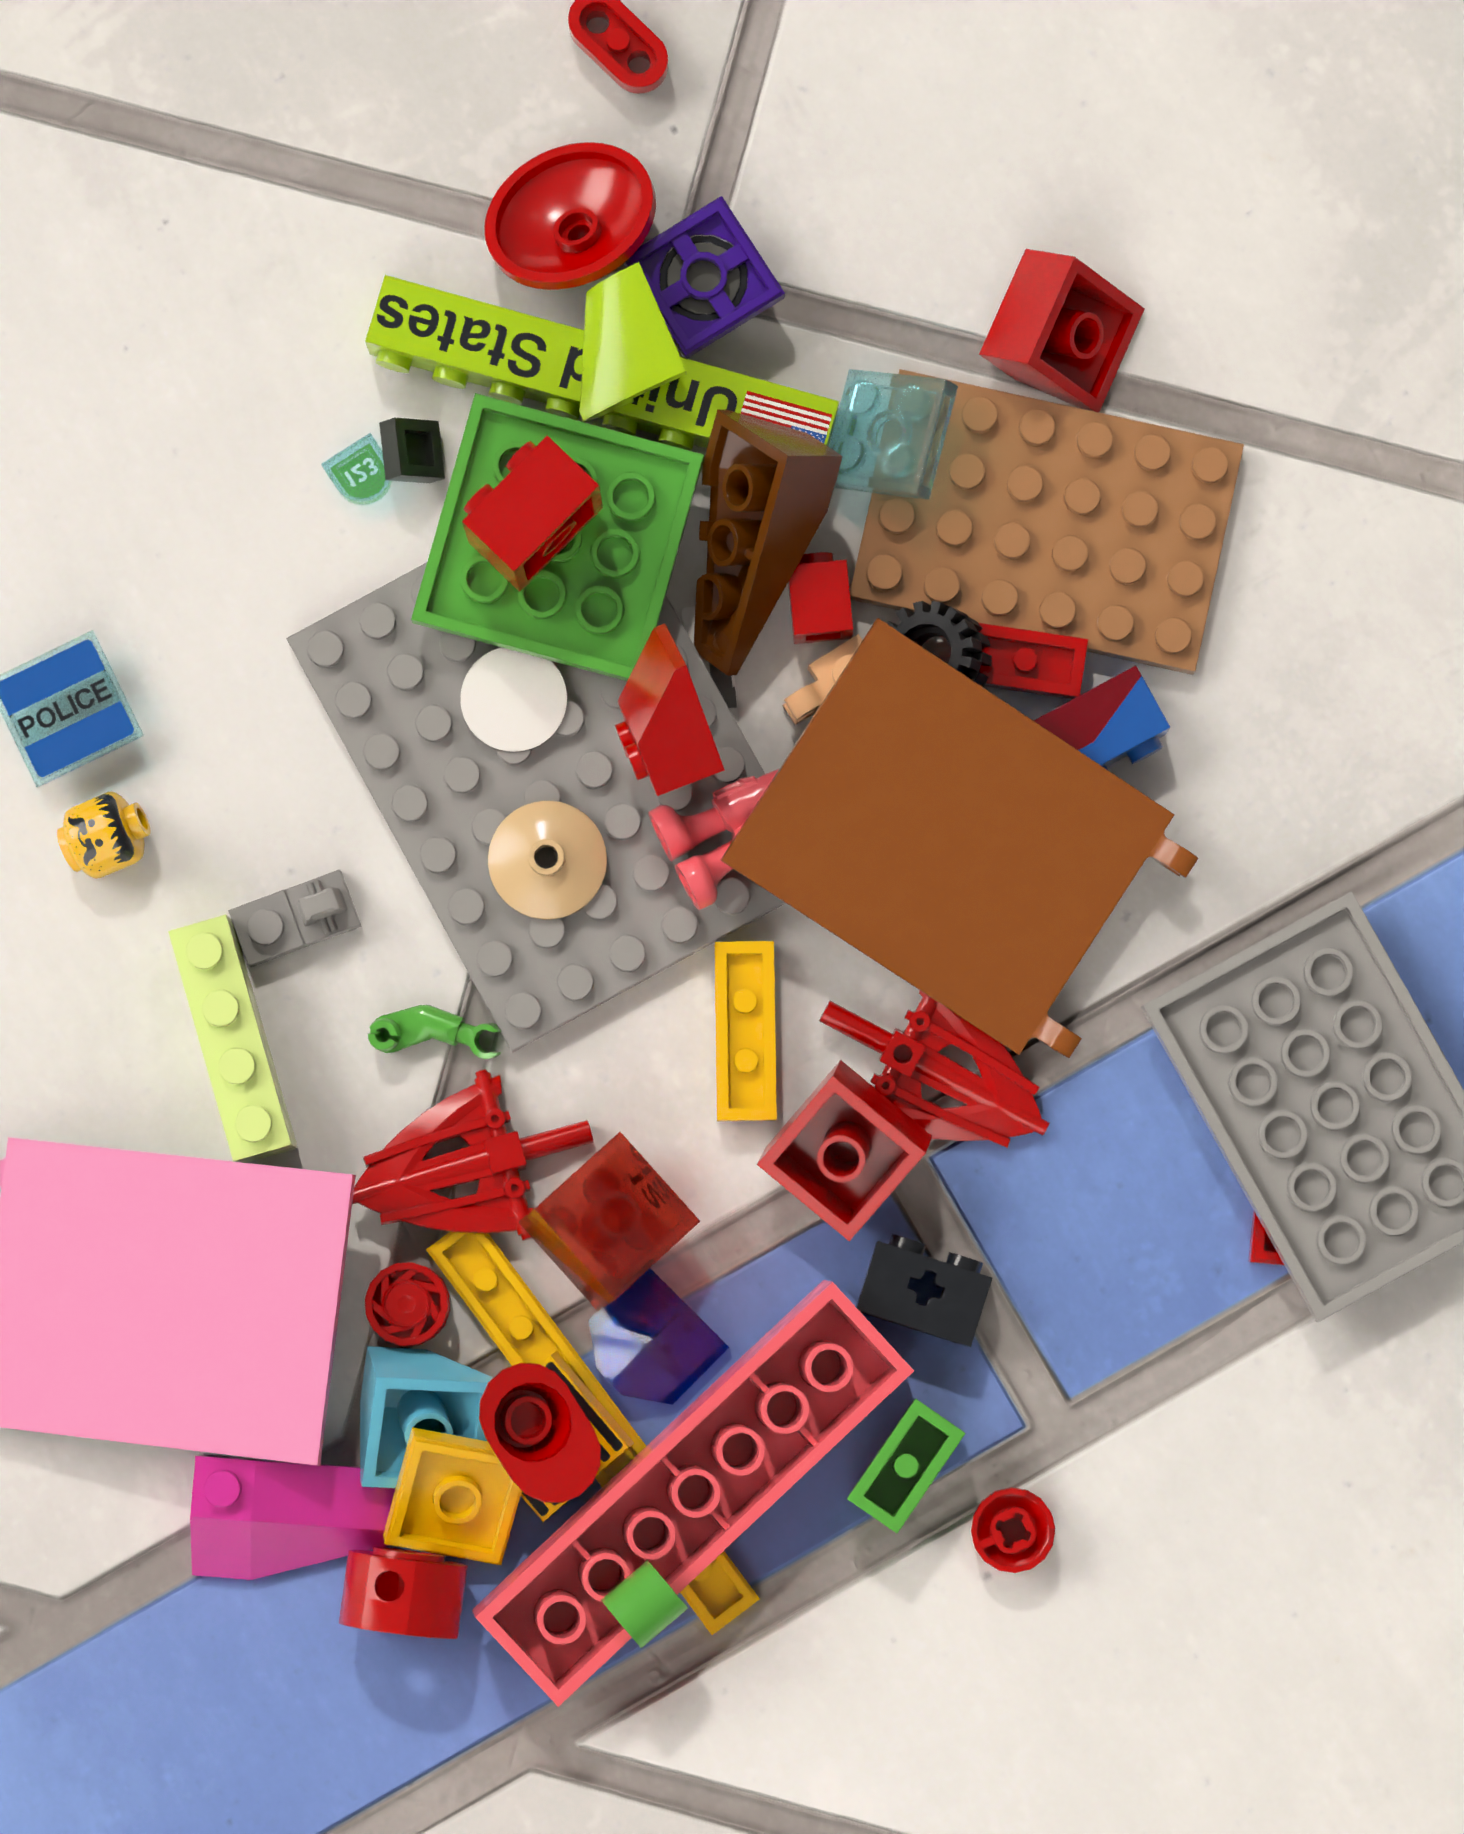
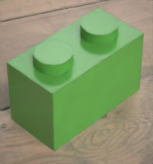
(905, 1465)

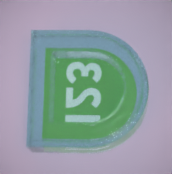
(359, 472)

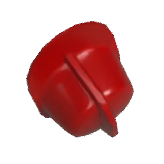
(539, 1433)

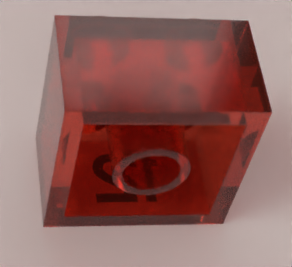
(609, 1221)

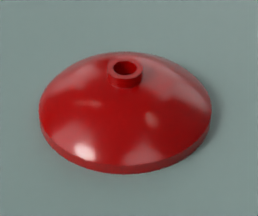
(570, 216)

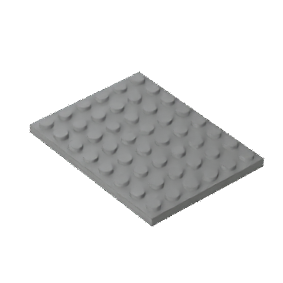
(446, 792)

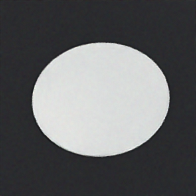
(513, 700)

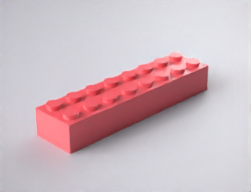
(694, 1486)

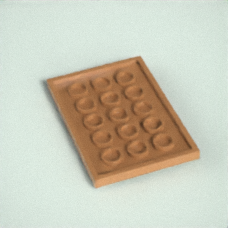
(1060, 527)

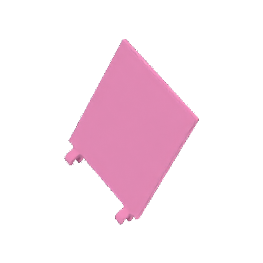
(169, 1298)

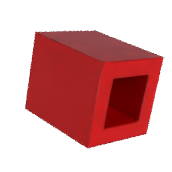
(820, 599)

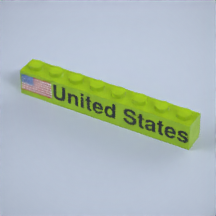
(543, 362)

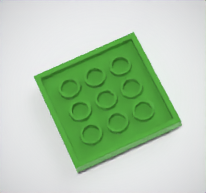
(605, 586)

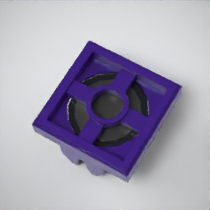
(705, 279)

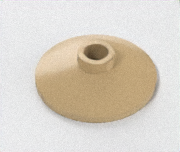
(554, 890)

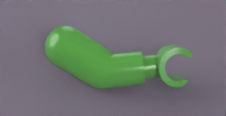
(426, 1022)

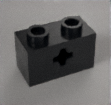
(950, 1317)

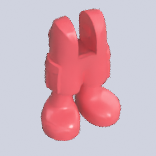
(682, 833)

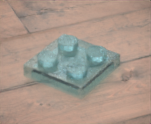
(891, 432)

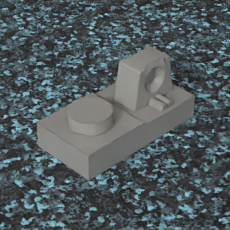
(294, 918)

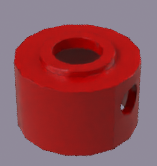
(403, 1593)

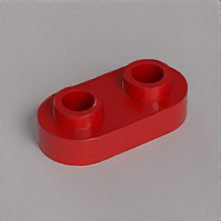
(619, 43)

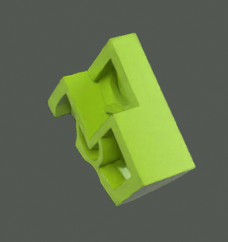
(624, 344)

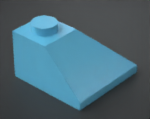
(407, 1391)

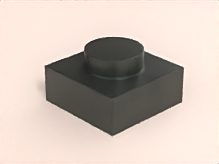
(412, 450)

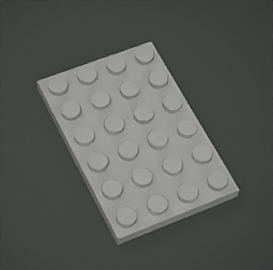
(1325, 1102)

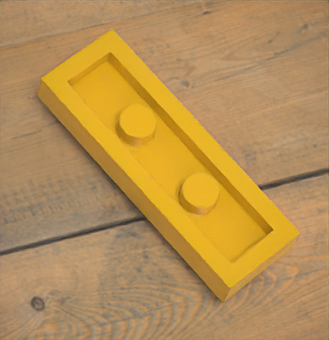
(745, 1031)

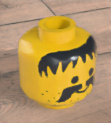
(103, 835)

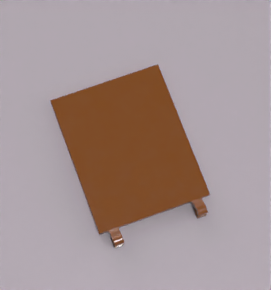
(951, 839)

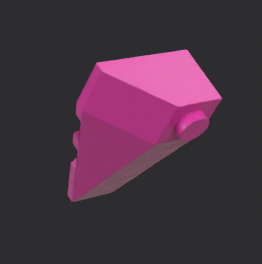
(279, 1515)

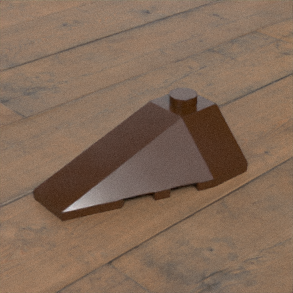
(763, 512)

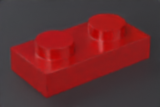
(1034, 661)

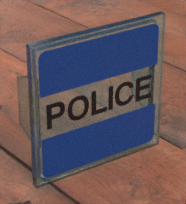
(66, 709)

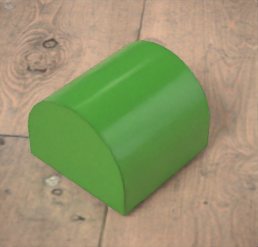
(644, 1604)

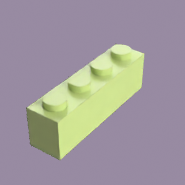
(232, 1039)

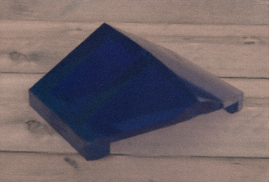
(652, 1342)

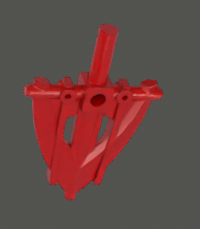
(996, 1103)
(402, 1183)

